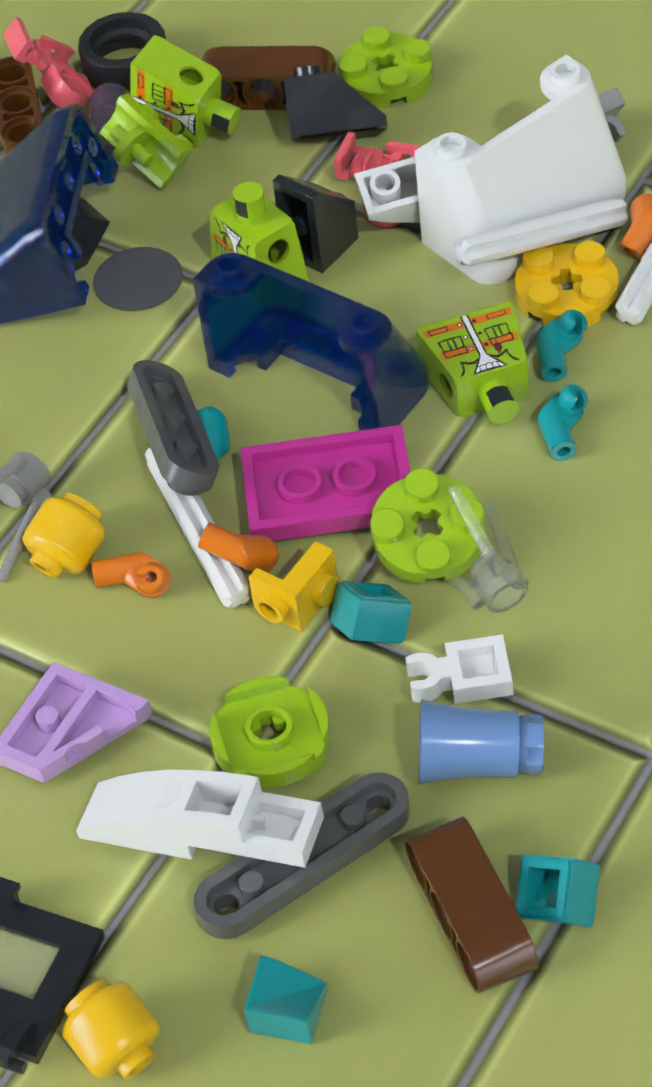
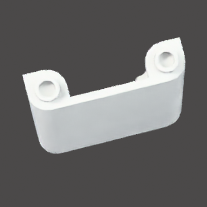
(531, 170)

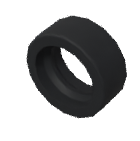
(109, 35)

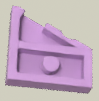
(67, 722)

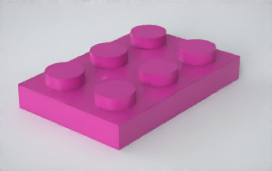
(321, 481)

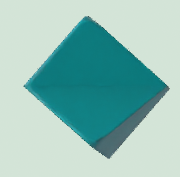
(370, 612)
(557, 890)
(284, 1001)

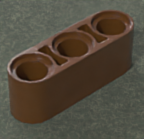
(256, 74)
(18, 102)
(471, 905)

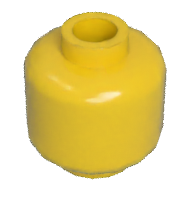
(64, 535)
(111, 1029)

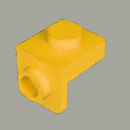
(301, 593)

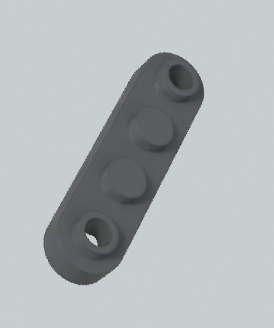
(173, 427)
(265, 887)

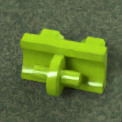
(145, 141)

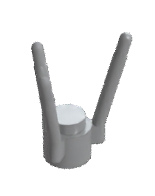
(22, 483)

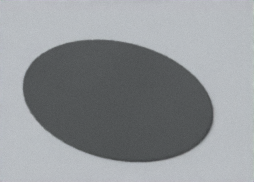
(138, 278)

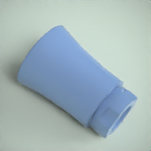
(477, 743)

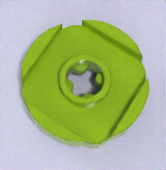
(406, 64)
(395, 528)
(279, 760)

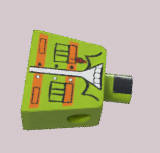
(182, 91)
(257, 229)
(478, 362)

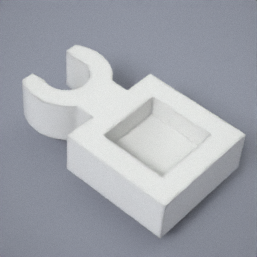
(471, 669)

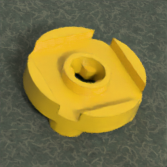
(582, 264)

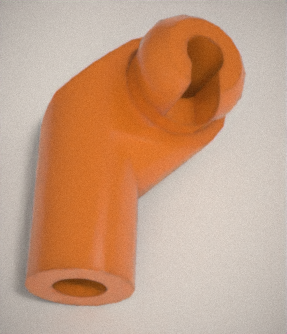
(640, 232)
(240, 549)
(135, 570)

